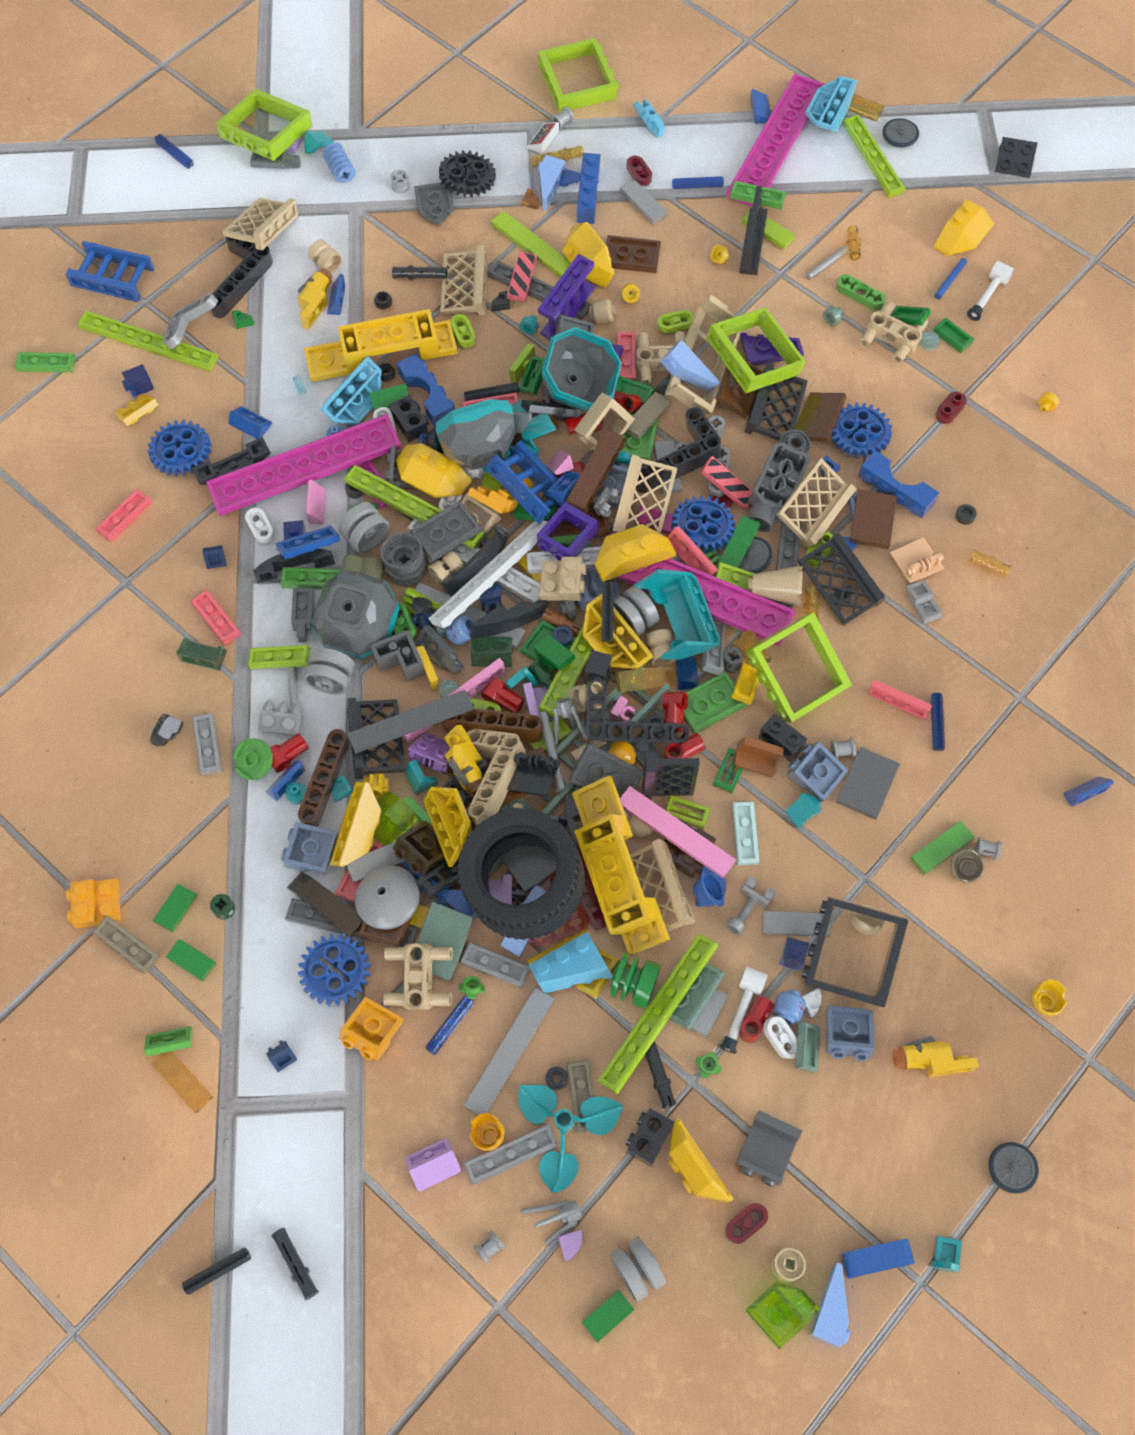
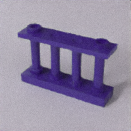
(567, 295)

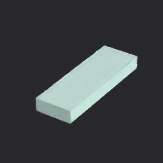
(745, 833)

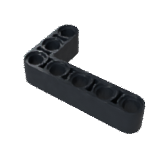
(243, 277)
(706, 444)
(625, 726)

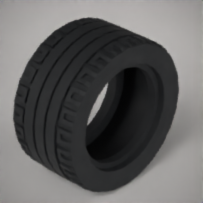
(501, 834)

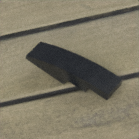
(505, 620)

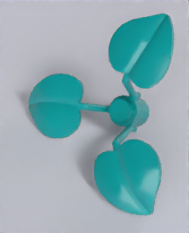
(536, 427)
(599, 1113)

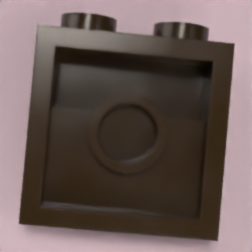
(419, 848)
(685, 862)

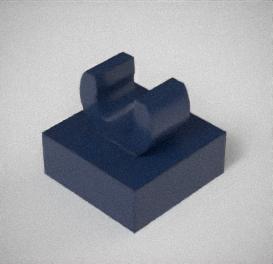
(214, 557)
(490, 600)
(422, 620)
(281, 1056)

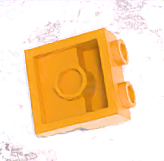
(498, 500)
(93, 902)
(370, 1029)

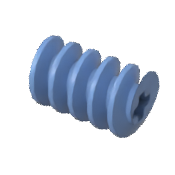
(338, 162)

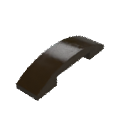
(326, 903)

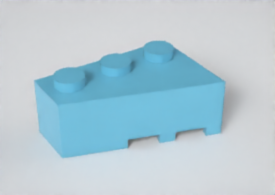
(570, 965)

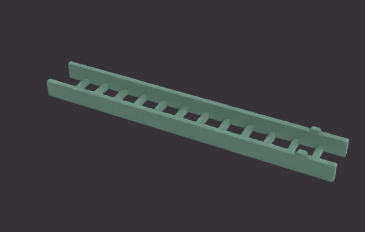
(573, 739)

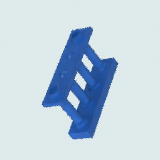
(113, 285)
(532, 468)

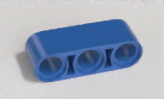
(877, 1258)

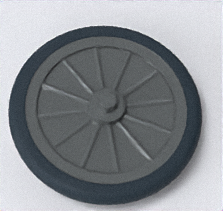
(900, 132)
(758, 556)
(1013, 1167)

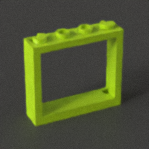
(584, 97)
(298, 117)
(734, 361)
(824, 651)

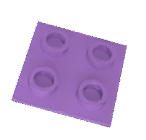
(431, 748)

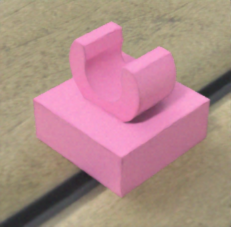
(620, 709)

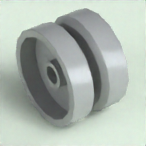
(364, 527)
(636, 610)
(329, 671)
(640, 1267)

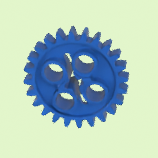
(861, 430)
(175, 443)
(704, 522)
(321, 984)

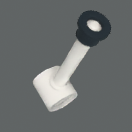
(1000, 274)
(752, 983)

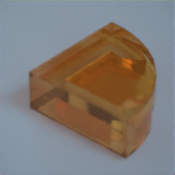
(530, 200)

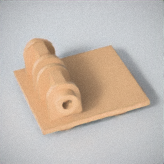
(917, 560)

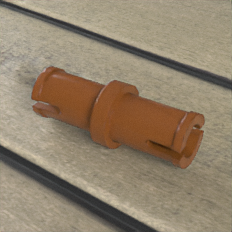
(560, 620)

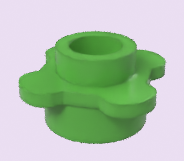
(471, 987)
(706, 1071)

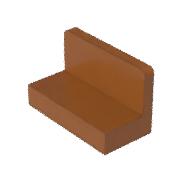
(757, 756)

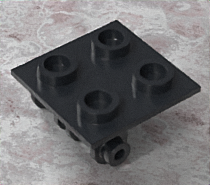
(1016, 157)
(533, 774)

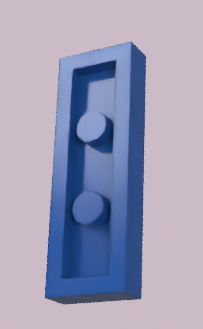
(307, 542)

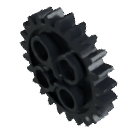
(456, 168)

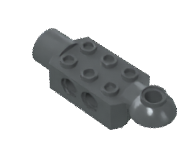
(779, 478)

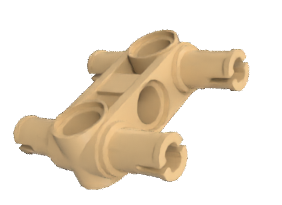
(892, 332)
(649, 357)
(418, 976)

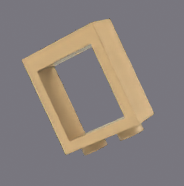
(595, 415)

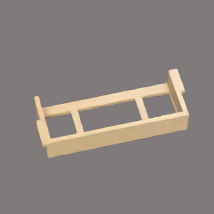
(717, 312)

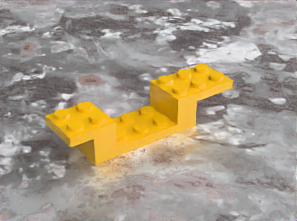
(378, 338)
(612, 869)

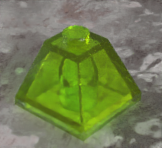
(395, 818)
(782, 1312)

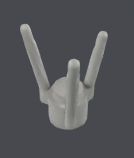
(566, 710)
(568, 1213)

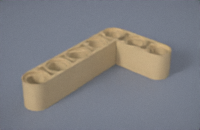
(493, 789)

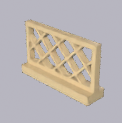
(268, 228)
(479, 285)
(629, 491)
(824, 516)
(669, 878)

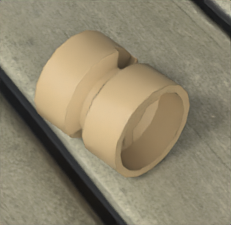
(324, 256)
(441, 569)
(658, 644)
(577, 694)
(788, 1265)

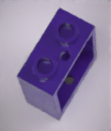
(575, 517)

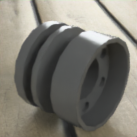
(404, 559)

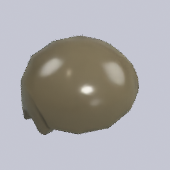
(967, 865)

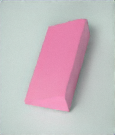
(560, 463)
(315, 503)

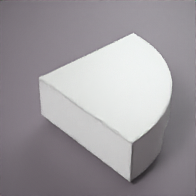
(813, 1002)

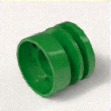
(634, 980)

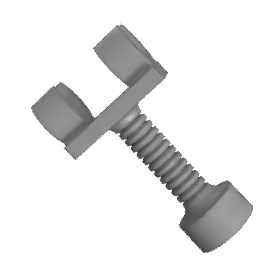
(601, 503)
(736, 924)

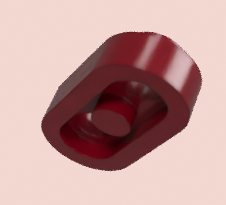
(639, 170)
(952, 407)
(746, 1223)

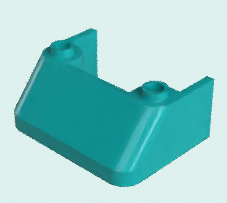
(686, 612)

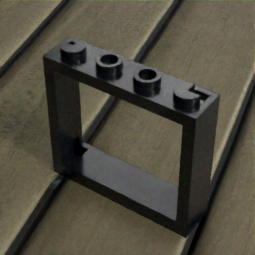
(890, 961)

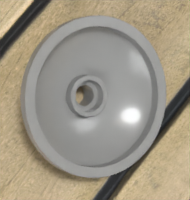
(393, 906)

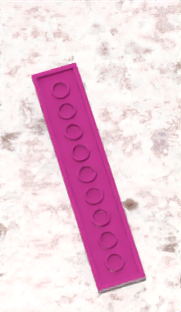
(778, 135)
(303, 464)
(727, 601)

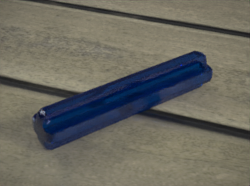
(174, 151)
(697, 182)
(937, 718)
(449, 1025)

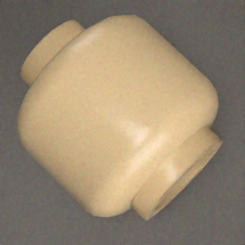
(602, 311)

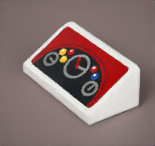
(544, 137)

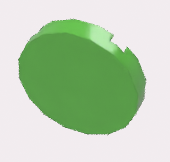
(252, 759)

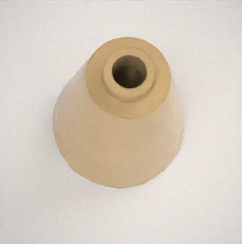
(779, 585)

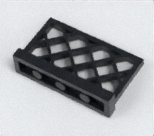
(754, 236)
(760, 403)
(857, 572)
(355, 722)
(663, 779)

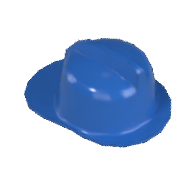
(709, 889)

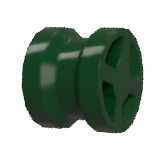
(224, 911)

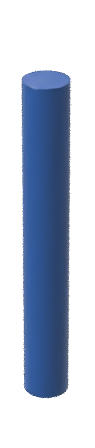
(951, 277)

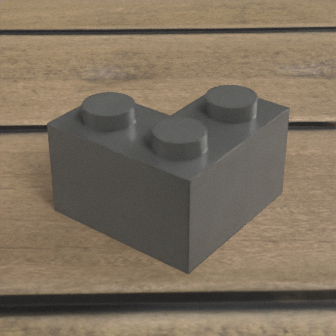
(398, 651)

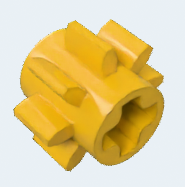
(378, 784)

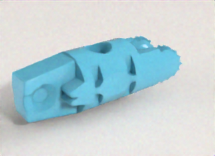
(650, 117)

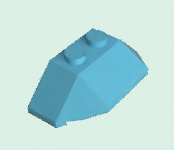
(831, 103)
(351, 398)

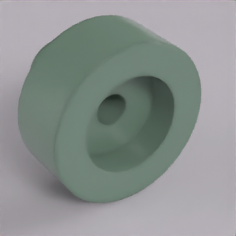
(833, 315)

